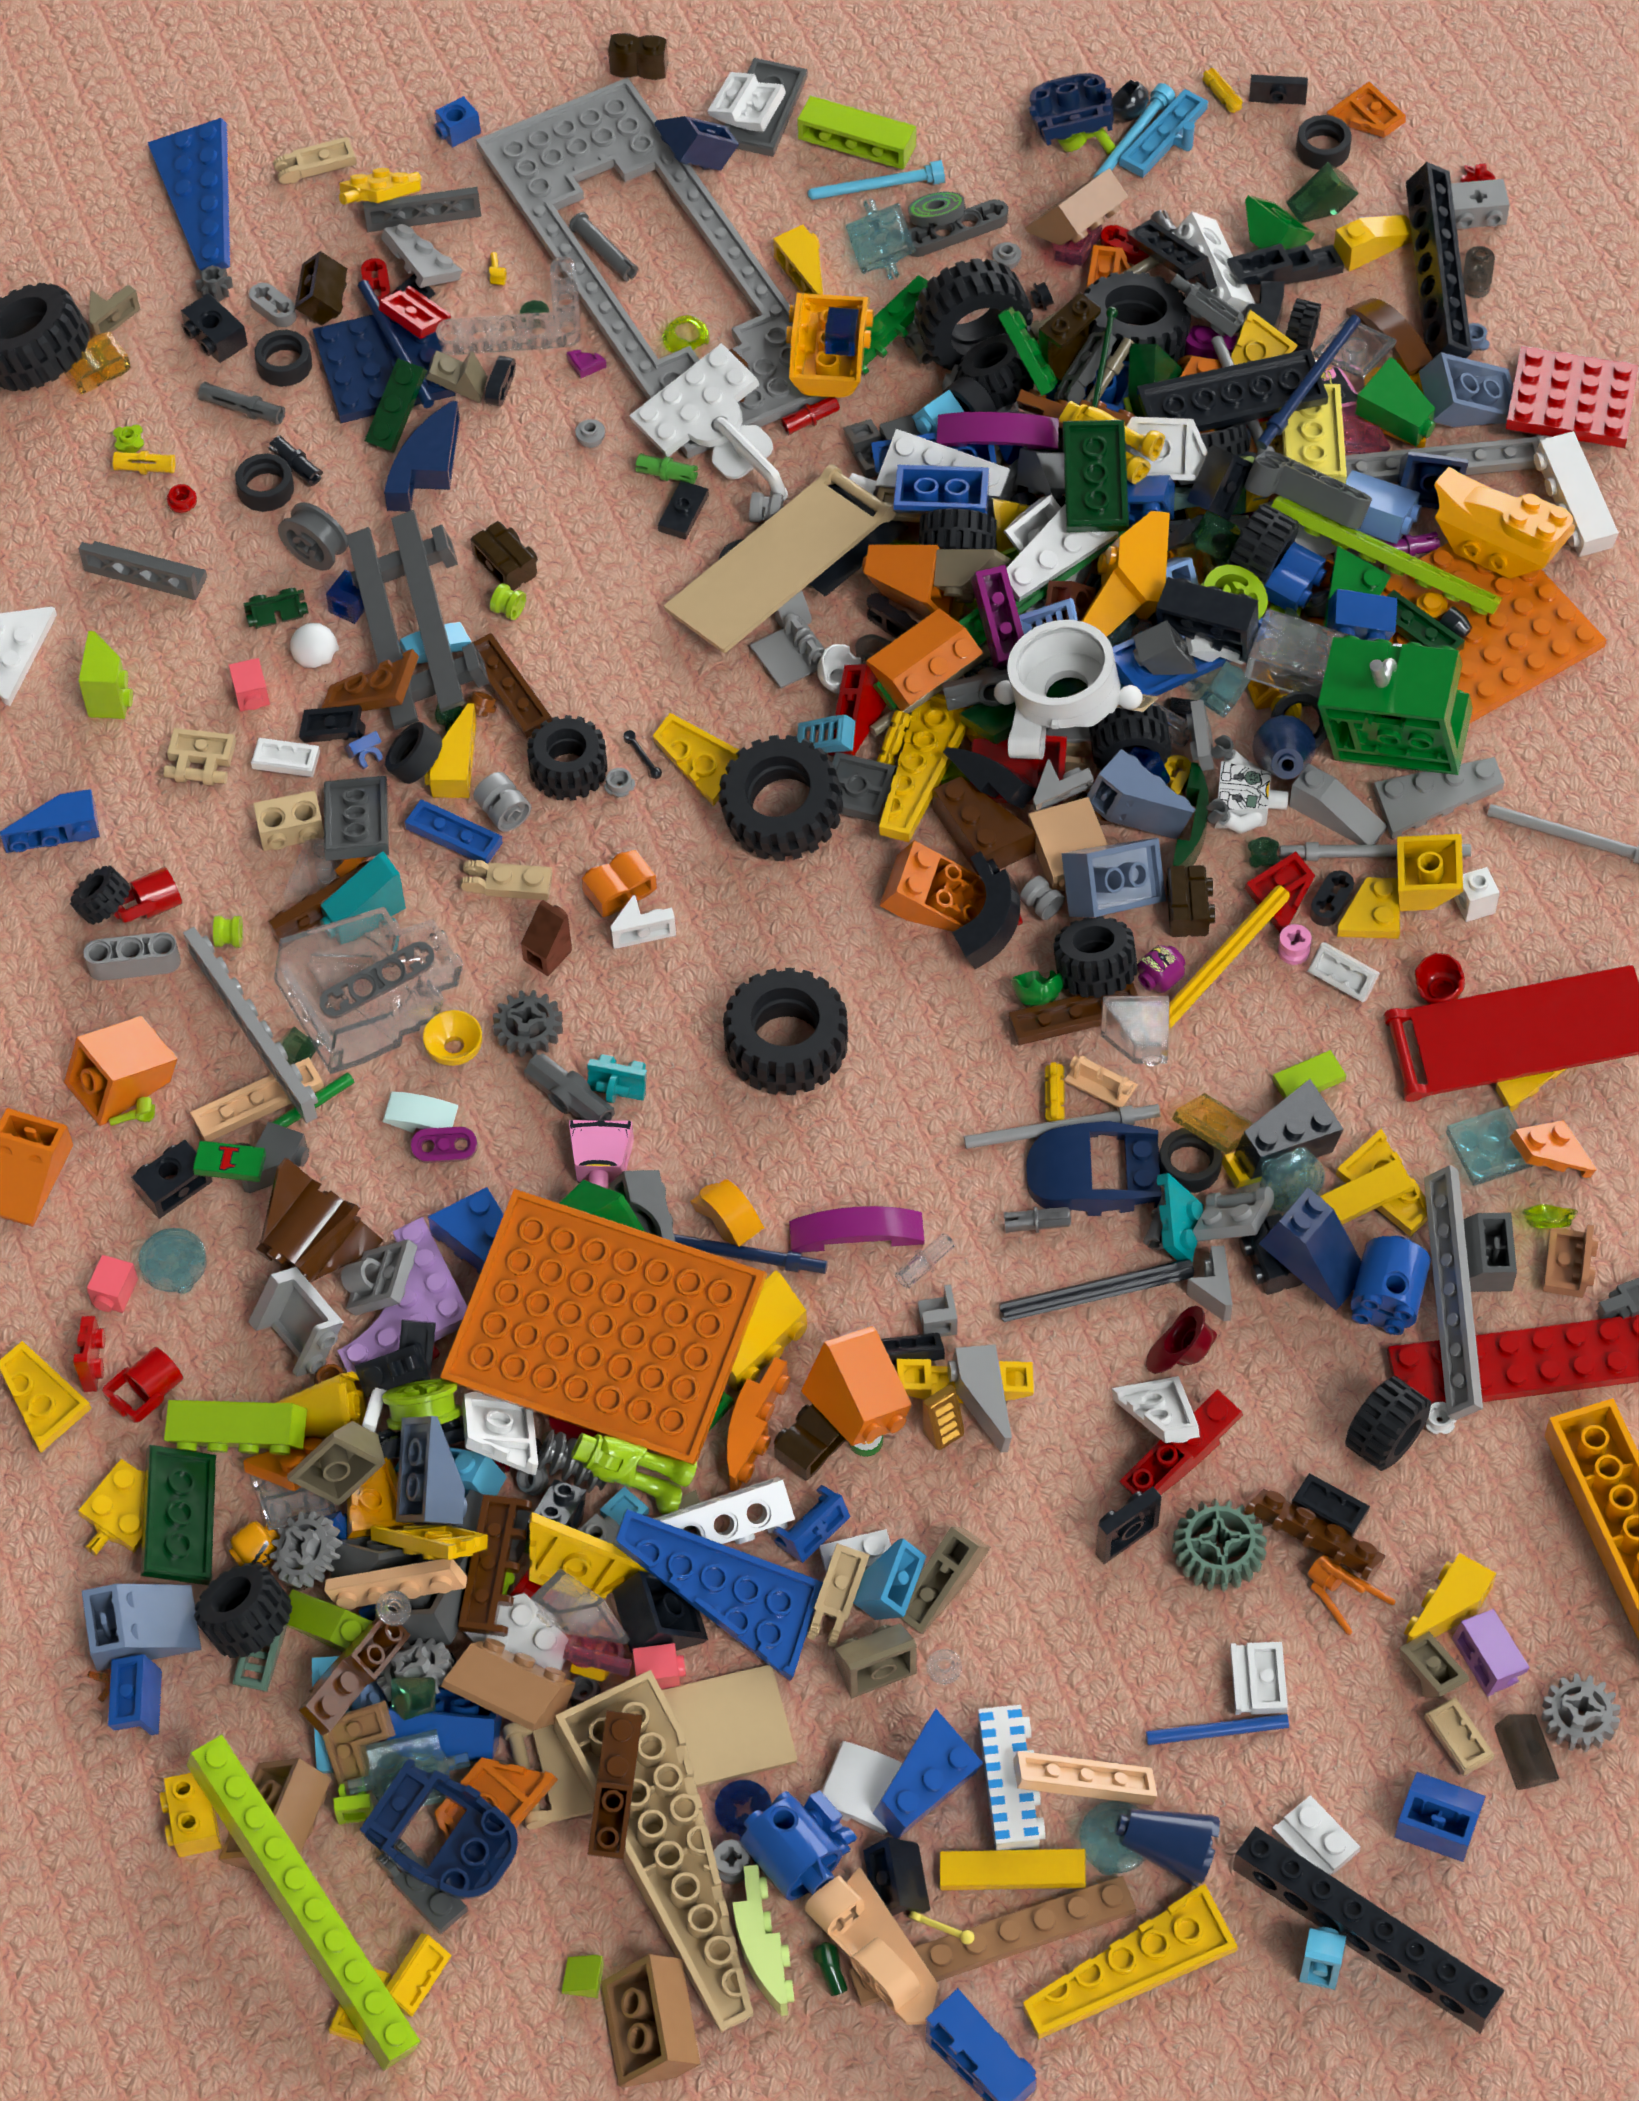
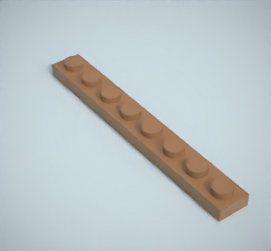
(1018, 1932)

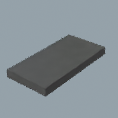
(793, 80)
(356, 818)

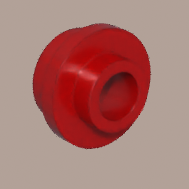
(181, 498)

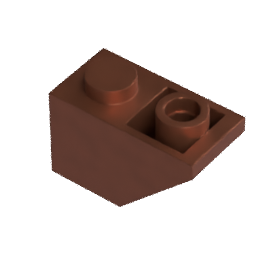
(547, 938)

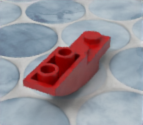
(1172, 1461)

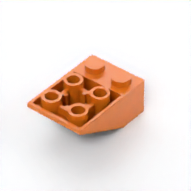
(932, 889)
(30, 1163)

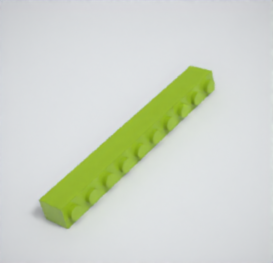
(303, 1902)

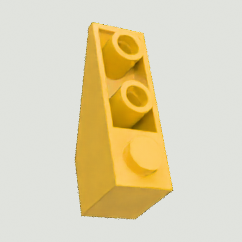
(1457, 1598)

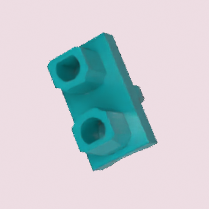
(617, 1079)

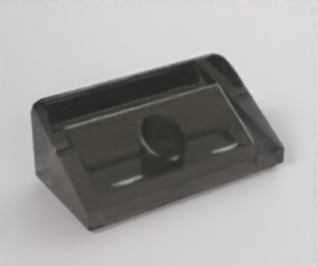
(1526, 1751)

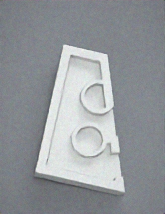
(1160, 1408)

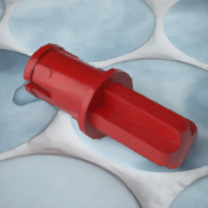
(809, 415)

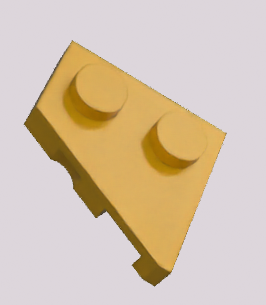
(1373, 911)

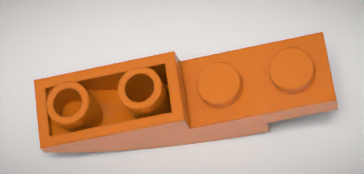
(749, 1422)

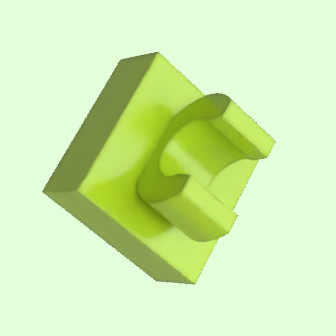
(352, 1808)

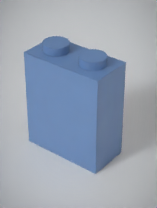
(1391, 507)

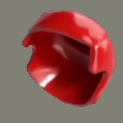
(1439, 978)

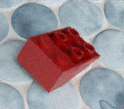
(1029, 768)

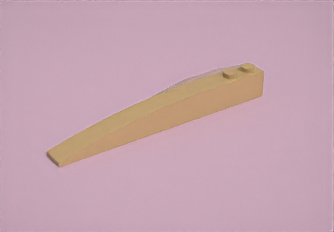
(667, 1840)

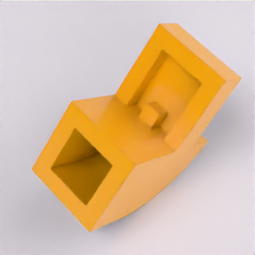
(729, 1211)

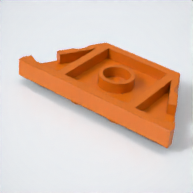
(501, 1785)

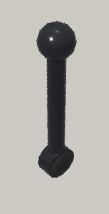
(630, 738)

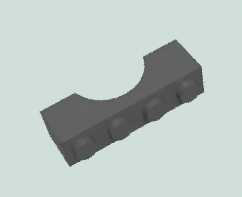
(647, 1199)

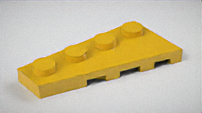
(1259, 341)

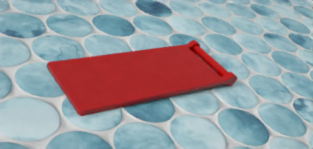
(1519, 1031)

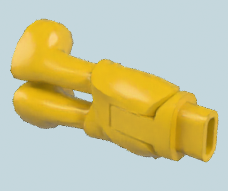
(1148, 445)

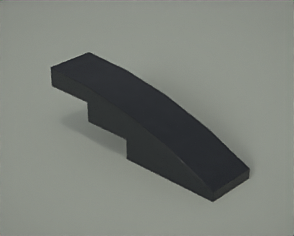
(1285, 265)

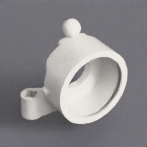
(1054, 653)

